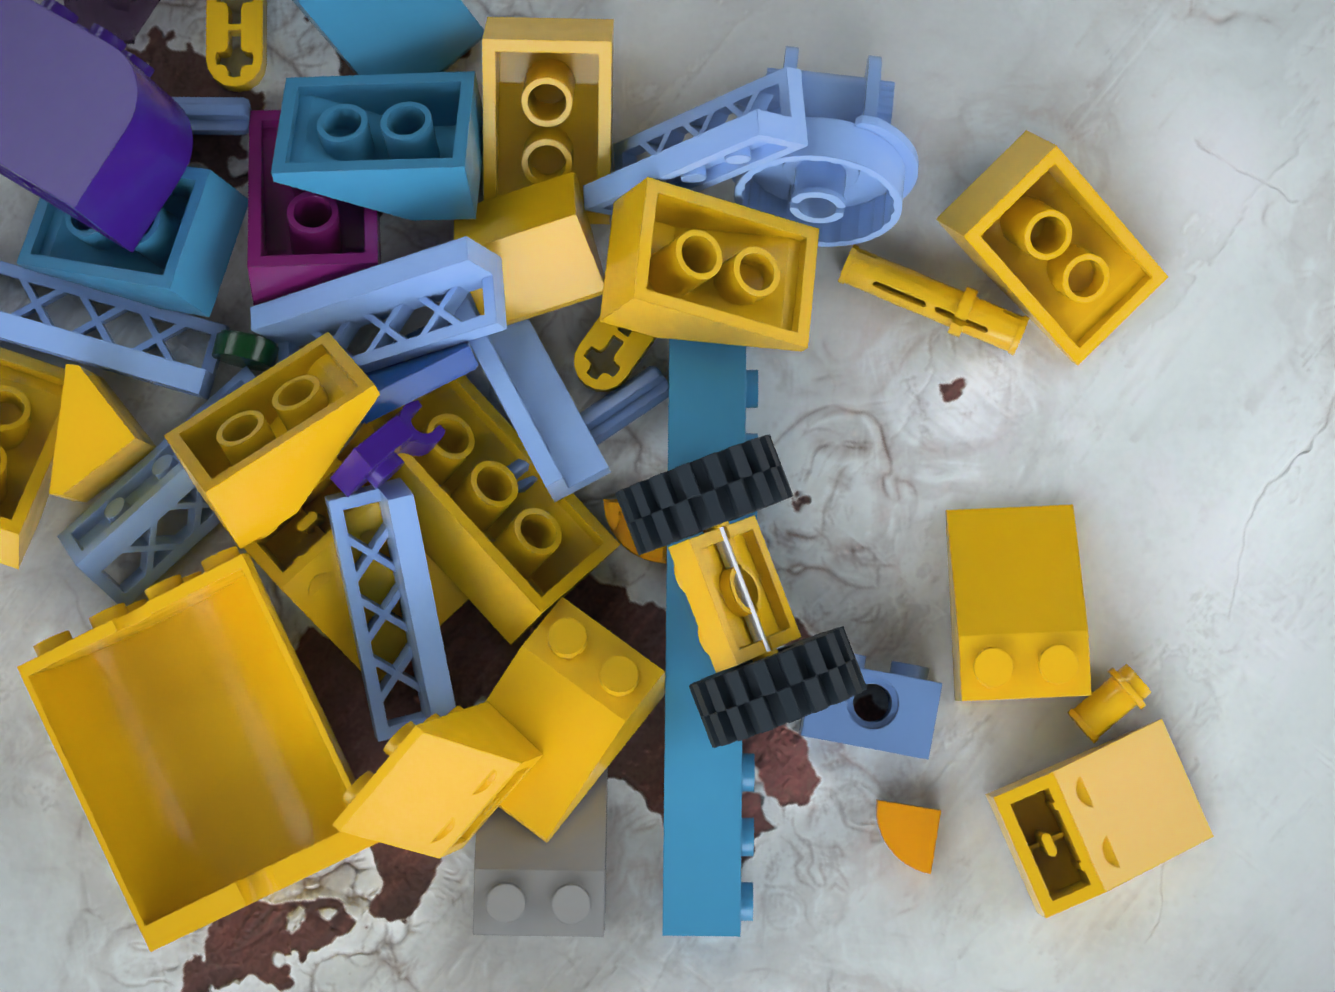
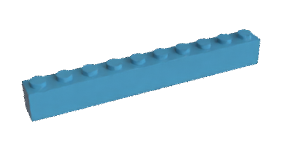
(702, 782)

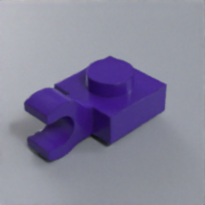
(378, 457)

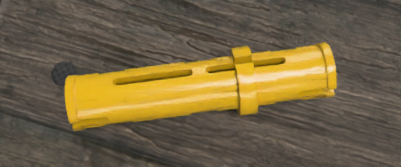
(934, 299)

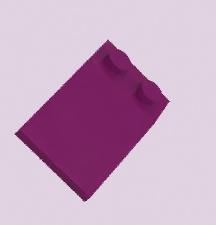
(298, 234)

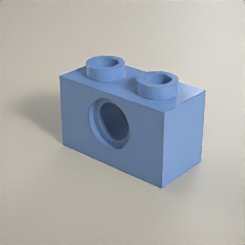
(905, 726)

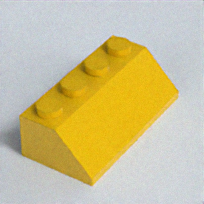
(497, 545)

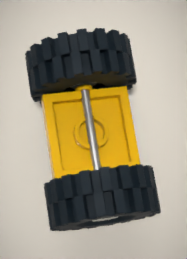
(739, 593)

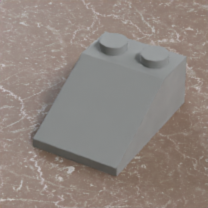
(540, 885)

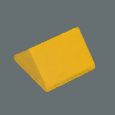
(542, 246)
(94, 437)

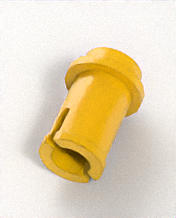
(1110, 702)

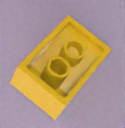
(546, 102)
(1052, 245)
(708, 270)
(274, 437)
(27, 446)
(1017, 604)
(579, 703)

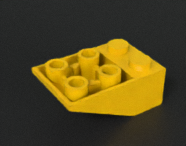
(306, 568)
(439, 781)
(1099, 818)

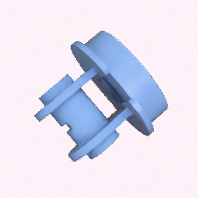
(854, 163)

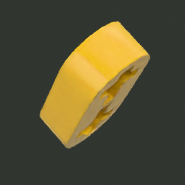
(219, 42)
(626, 358)

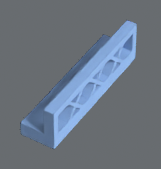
(717, 148)
(392, 293)
(104, 353)
(538, 405)
(133, 510)
(416, 602)

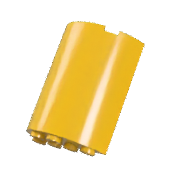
(195, 747)

